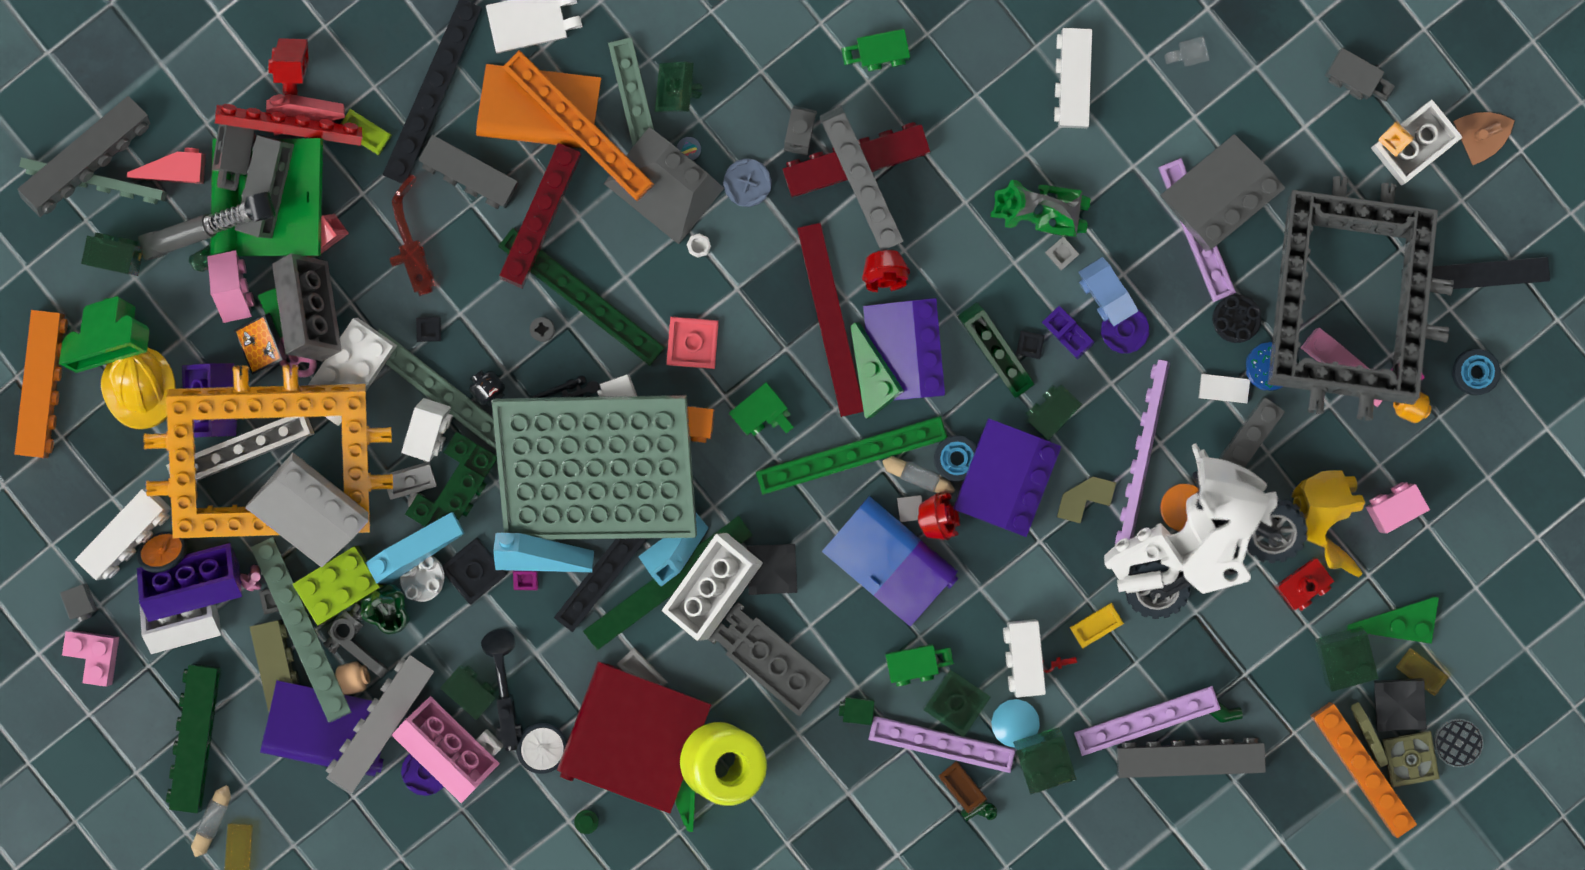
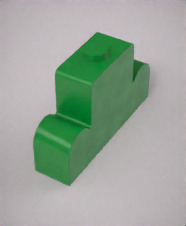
(105, 336)

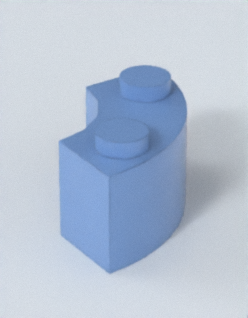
(1108, 292)

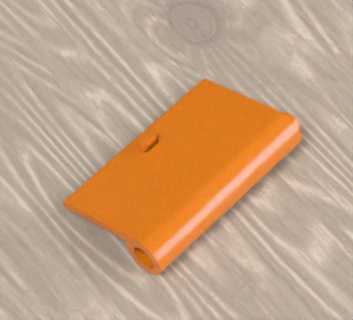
(513, 114)

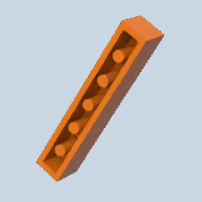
(40, 384)
(1363, 770)

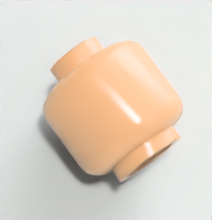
(352, 677)

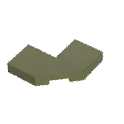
(1074, 500)
(1369, 734)

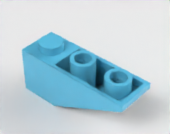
(670, 555)

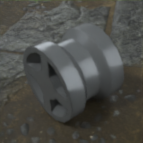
(544, 332)

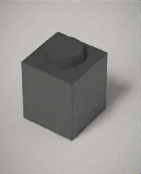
(79, 602)

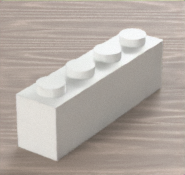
(1074, 78)

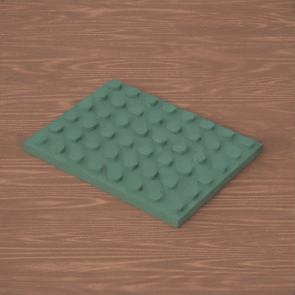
(595, 467)

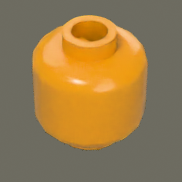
(1415, 412)

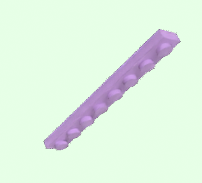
(1144, 445)

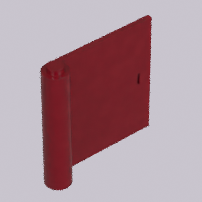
(631, 737)

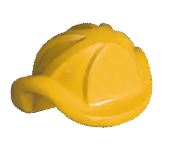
(138, 389)

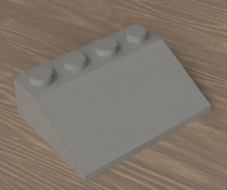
(308, 510)

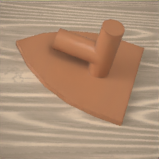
(1483, 134)

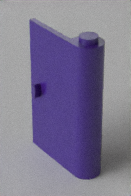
(302, 732)

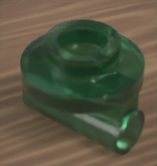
(199, 260)

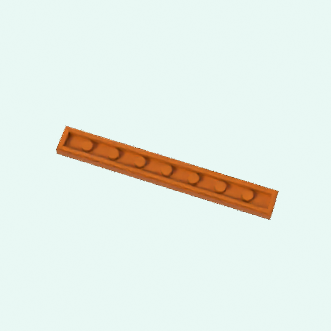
(578, 126)

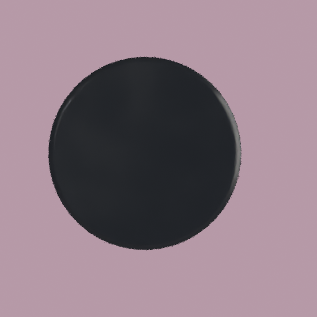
(1236, 318)

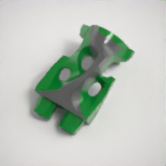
(1018, 204)

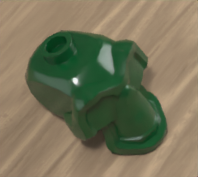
(386, 609)

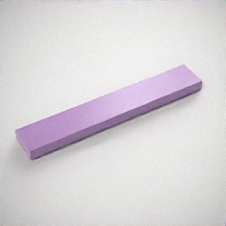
(1209, 262)
(1147, 720)
(942, 744)

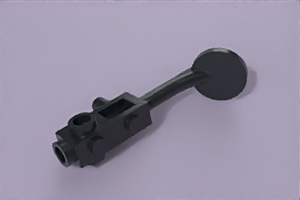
(497, 645)

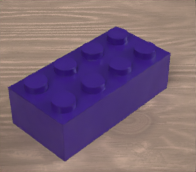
(194, 583)

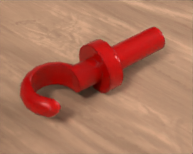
(1059, 663)

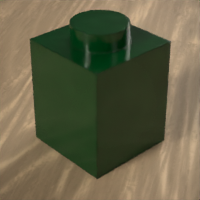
(857, 710)

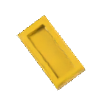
(1096, 625)

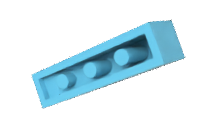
(414, 549)
(532, 553)

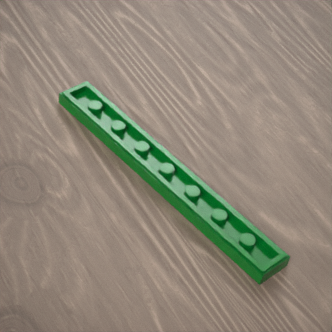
(851, 455)

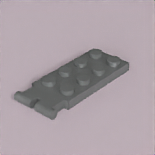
(770, 660)

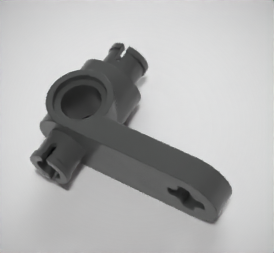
(354, 621)

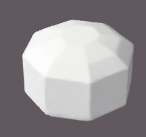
(698, 245)

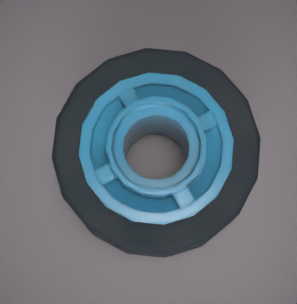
(1462, 372)
(943, 454)

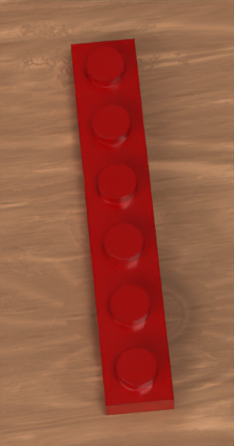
(280, 123)

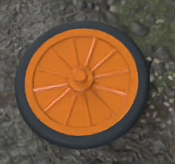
(161, 552)

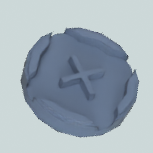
(747, 182)

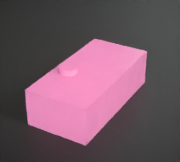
(445, 749)

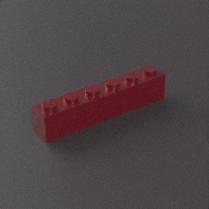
(880, 153)
(540, 215)

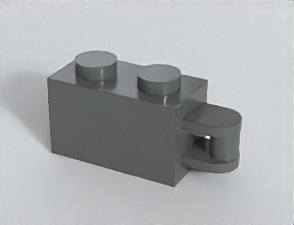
(1357, 76)
(232, 154)

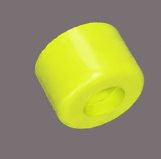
(701, 755)

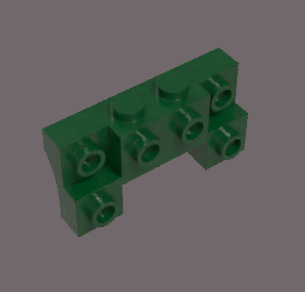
(462, 486)

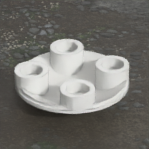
(424, 580)

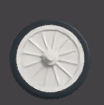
(541, 748)

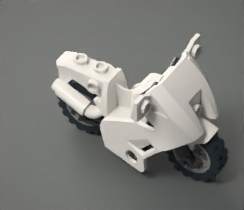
(1220, 520)

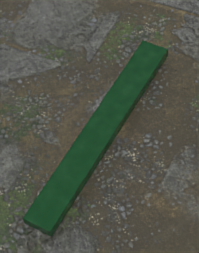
(591, 304)
(652, 593)

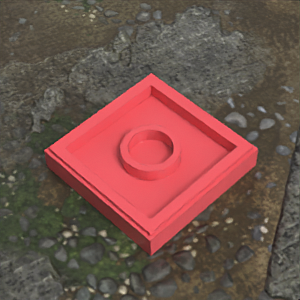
(692, 342)

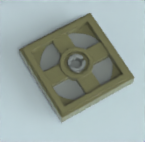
(1410, 758)

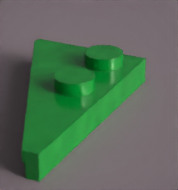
(1410, 622)

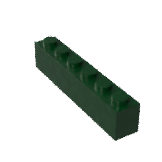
(194, 738)

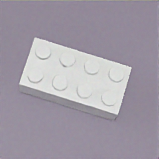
(359, 362)
(123, 535)
(712, 586)

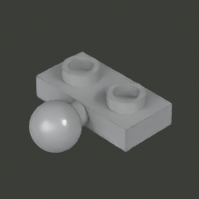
(411, 481)

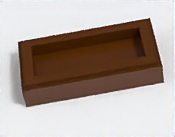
(962, 787)

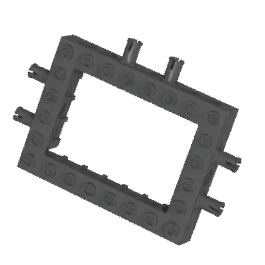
(1365, 216)

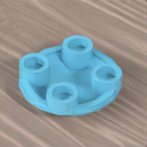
(1014, 721)

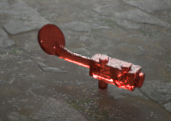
(411, 252)

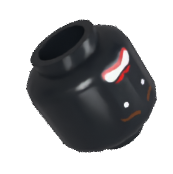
(486, 387)

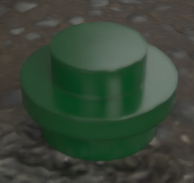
(586, 822)

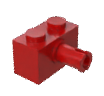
(289, 63)
(1305, 584)

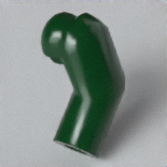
(985, 810)

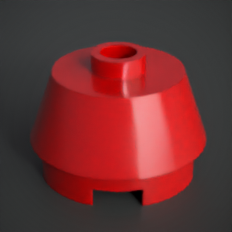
(885, 270)
(938, 517)

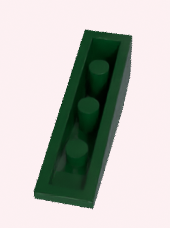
(995, 349)

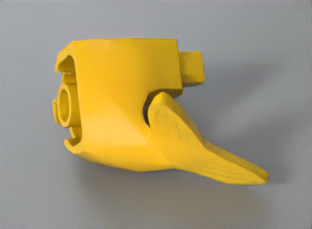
(1324, 501)

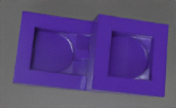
(1068, 332)

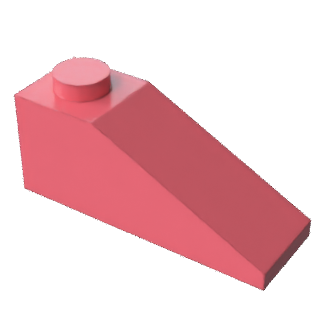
(312, 108)
(176, 167)

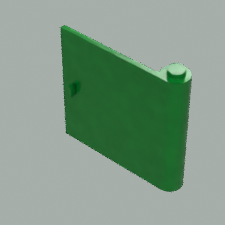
(299, 212)

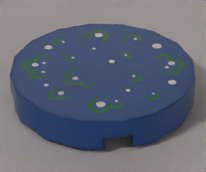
(1258, 366)

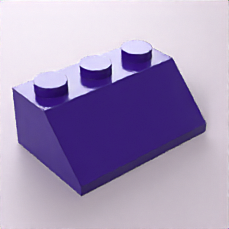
(210, 376)

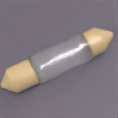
(918, 475)
(211, 821)

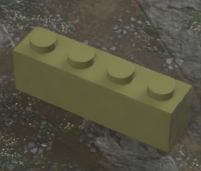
(273, 656)

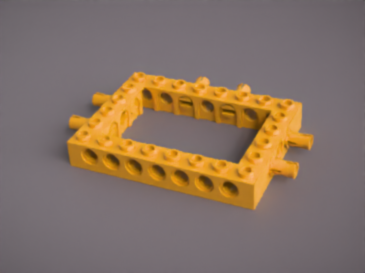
(258, 402)

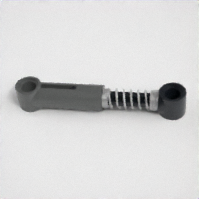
(161, 242)

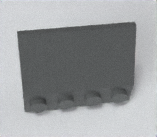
(1222, 192)

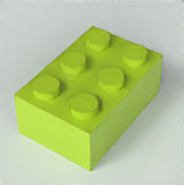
(336, 585)

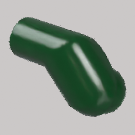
(1226, 715)

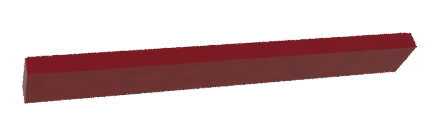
(830, 319)

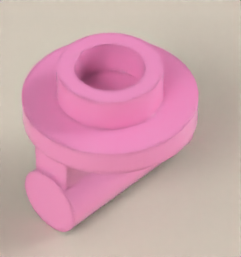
(251, 581)

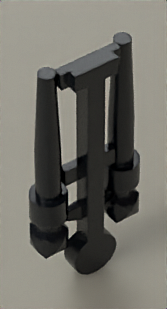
(592, 387)

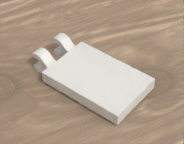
(529, 23)

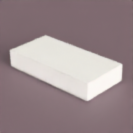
(1224, 388)

